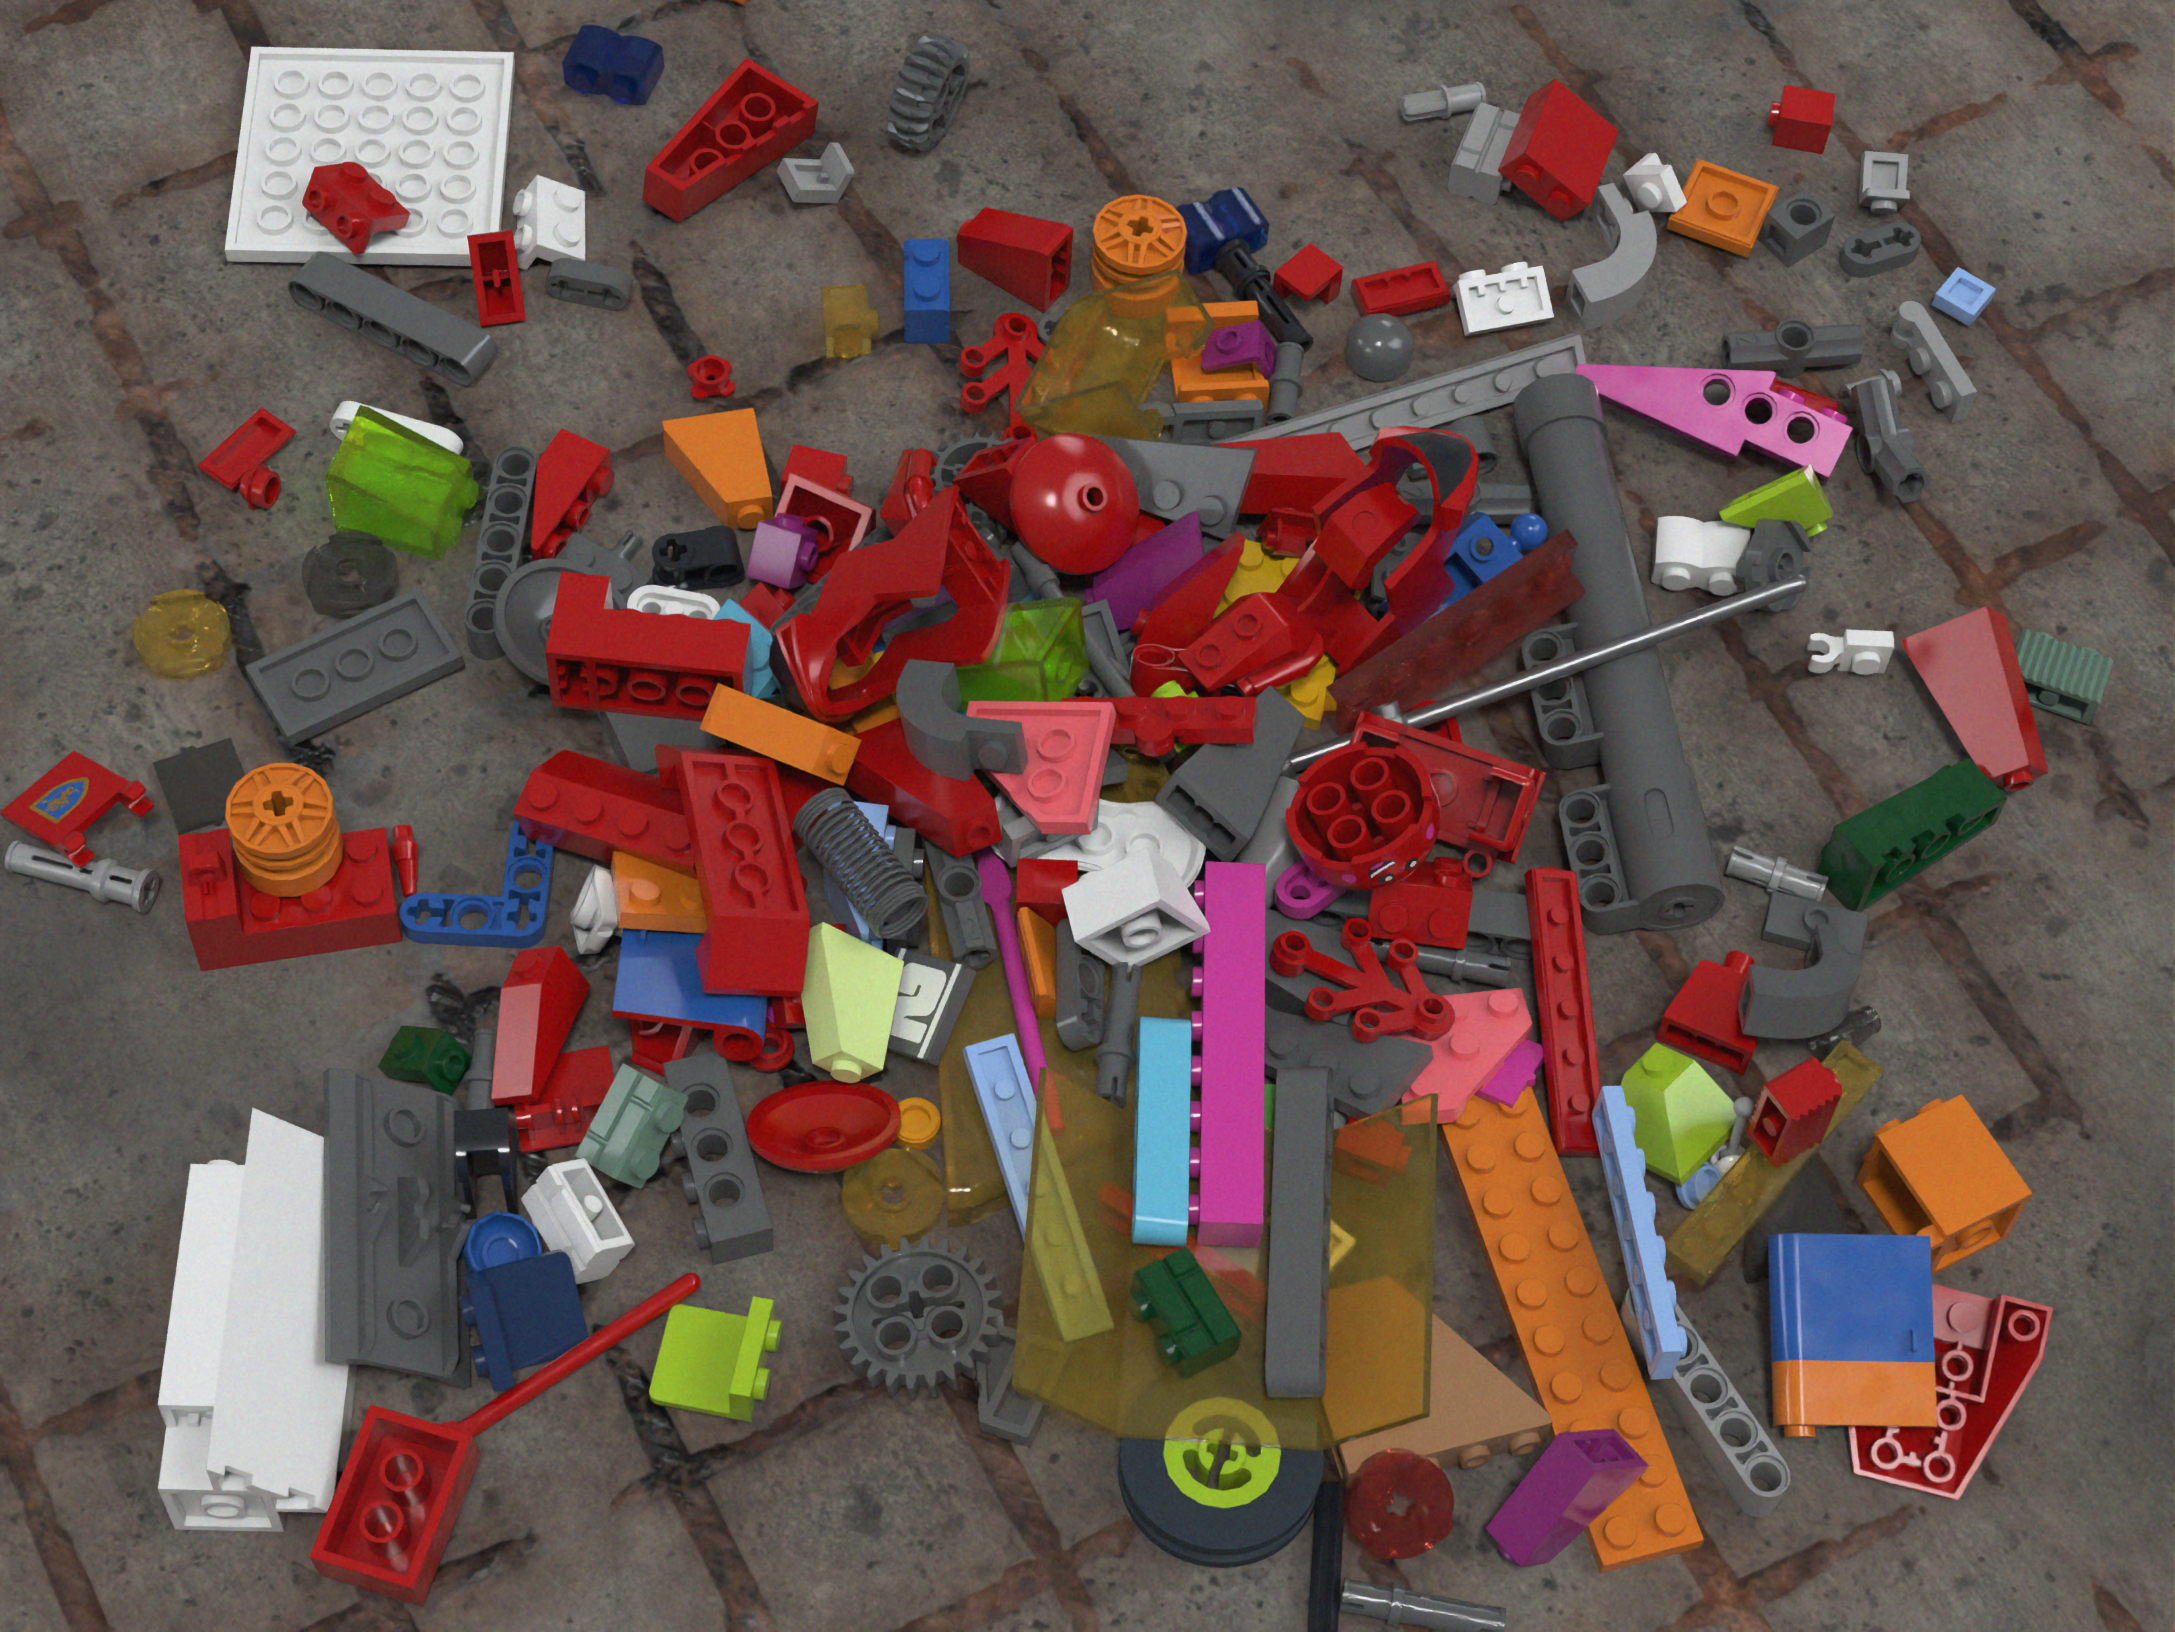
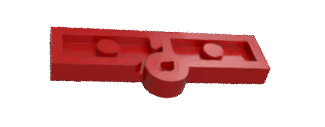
(1194, 720)

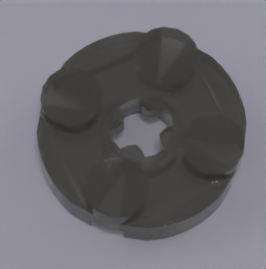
(348, 551)

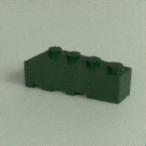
(1908, 834)

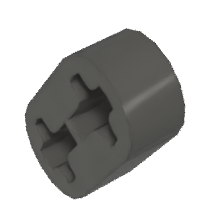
(1878, 246)
(588, 284)

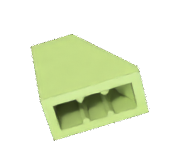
(848, 1002)

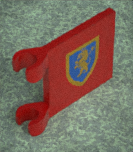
(70, 801)

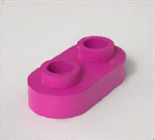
(1303, 882)

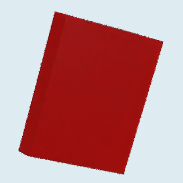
(837, 517)

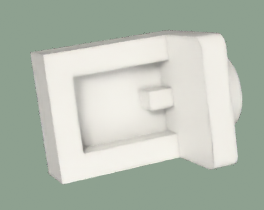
(1654, 186)

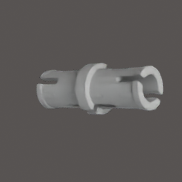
(1776, 874)

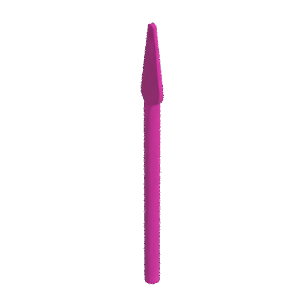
(997, 892)

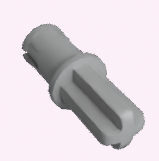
(1442, 101)

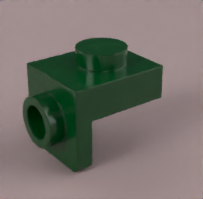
(427, 1057)

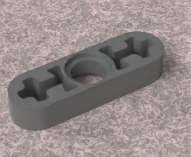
(1078, 1002)

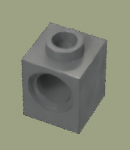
(1796, 228)

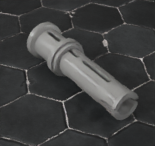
(103, 879)

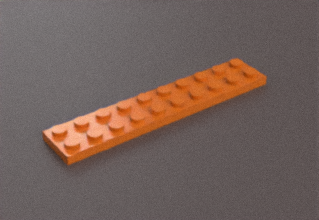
(1566, 1318)

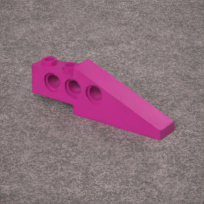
(1676, 403)

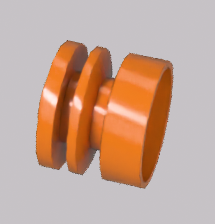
(1135, 241)
(284, 829)

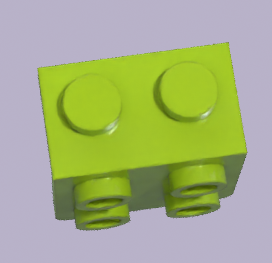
(716, 1360)

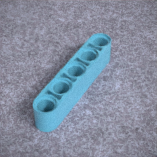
(1161, 1132)

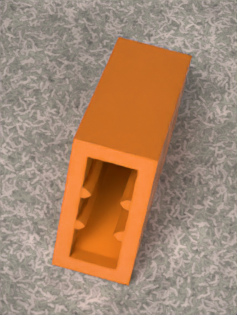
(723, 464)
(780, 734)

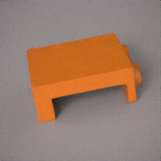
(1236, 382)

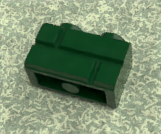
(1183, 1313)

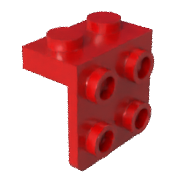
(1425, 906)

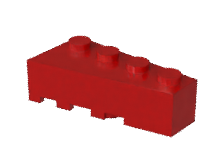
(729, 139)

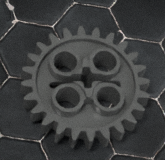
(926, 1356)

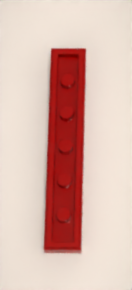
(1564, 1009)

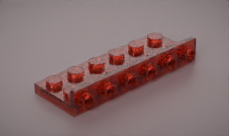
(1460, 635)

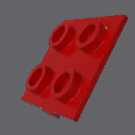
(566, 1101)

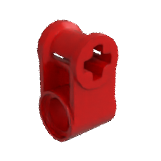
(1156, 665)

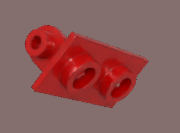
(1287, 531)

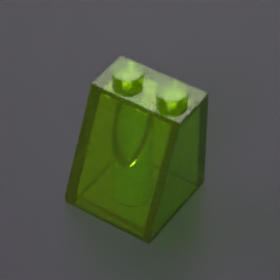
(399, 486)
(1036, 656)

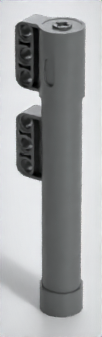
(1618, 713)

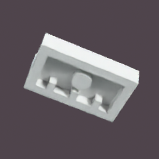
(1502, 299)

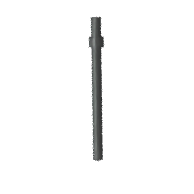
(1046, 585)

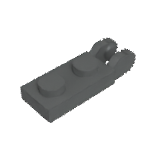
(1207, 420)

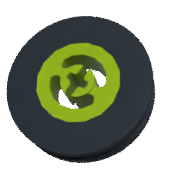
(1225, 1523)

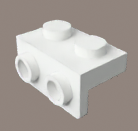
(549, 222)

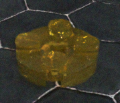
(188, 657)
(887, 1222)

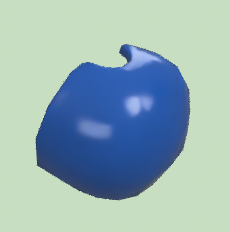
(499, 1240)

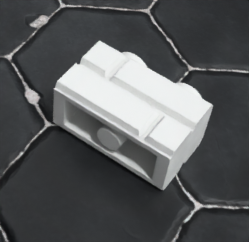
(578, 1218)

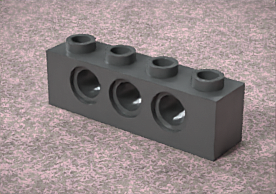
(746, 1225)

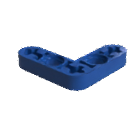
(501, 911)

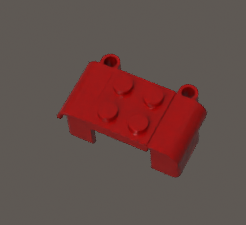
(1480, 795)

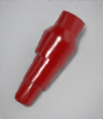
(405, 857)

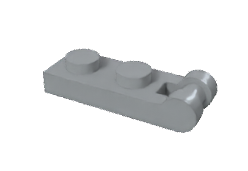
(1933, 360)

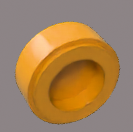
(919, 1123)

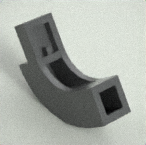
(947, 740)
(1805, 1000)

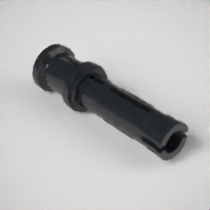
(1253, 283)

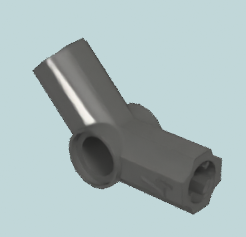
(1884, 443)

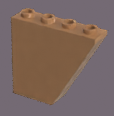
(1471, 1416)

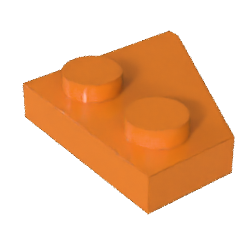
(655, 897)

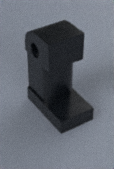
(486, 1146)

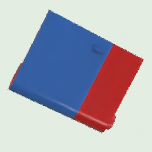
(663, 985)

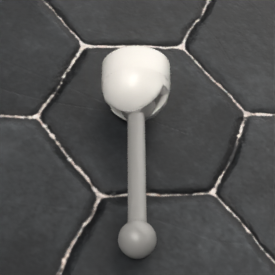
(1731, 1150)

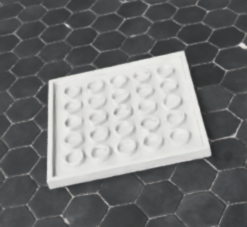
(414, 119)

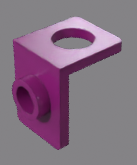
(1239, 346)

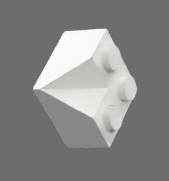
(1133, 910)

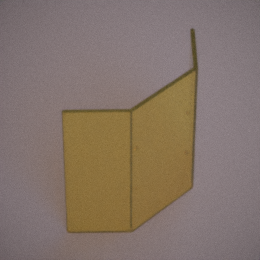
(1100, 1365)

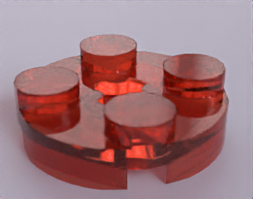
(1426, 1518)

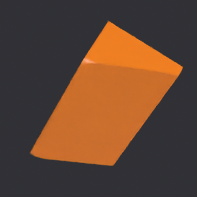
(1039, 956)

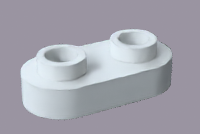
(671, 601)

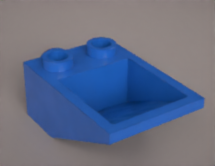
(1472, 570)

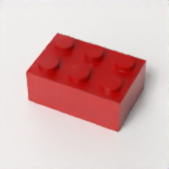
(395, 1505)

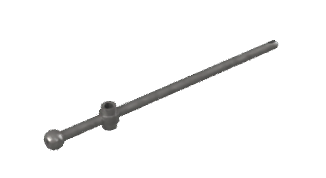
(1562, 667)

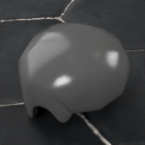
(1379, 347)

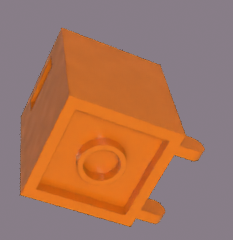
(1943, 1181)

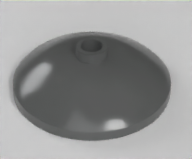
(526, 609)

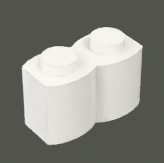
(1698, 554)

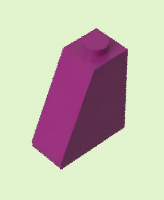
(1147, 569)
(1564, 1494)

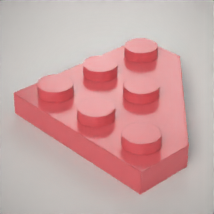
(1065, 760)
(1473, 1051)

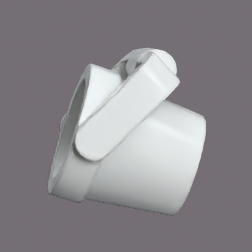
(595, 912)

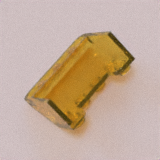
(1109, 355)

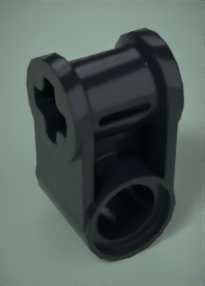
(700, 557)

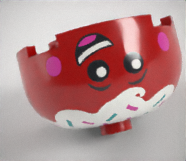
(1364, 816)

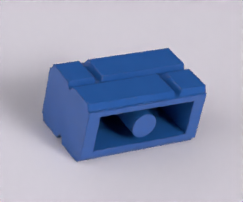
(926, 291)

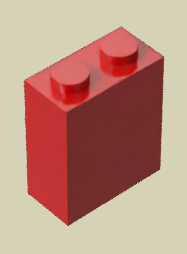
(1558, 150)

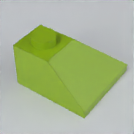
(1788, 498)
(1677, 1112)

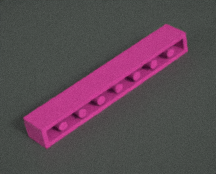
(1230, 1058)

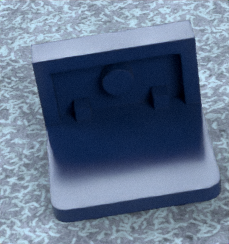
(522, 1314)

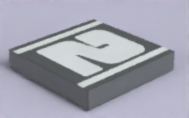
(927, 1005)

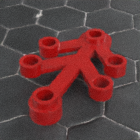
(1016, 337)
(1418, 1010)

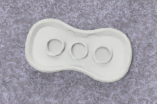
(1125, 829)

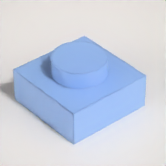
(1963, 296)

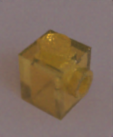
(847, 321)

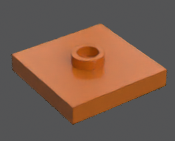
(1723, 208)

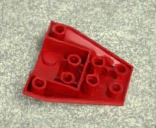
(1982, 1367)

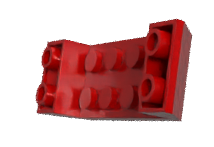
(743, 869)

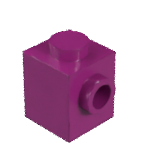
(783, 551)

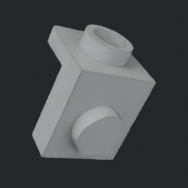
(817, 179)
(1883, 182)

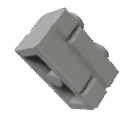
(1480, 154)

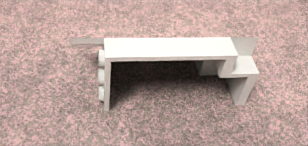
(244, 1373)

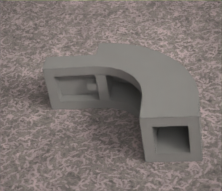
(1616, 284)

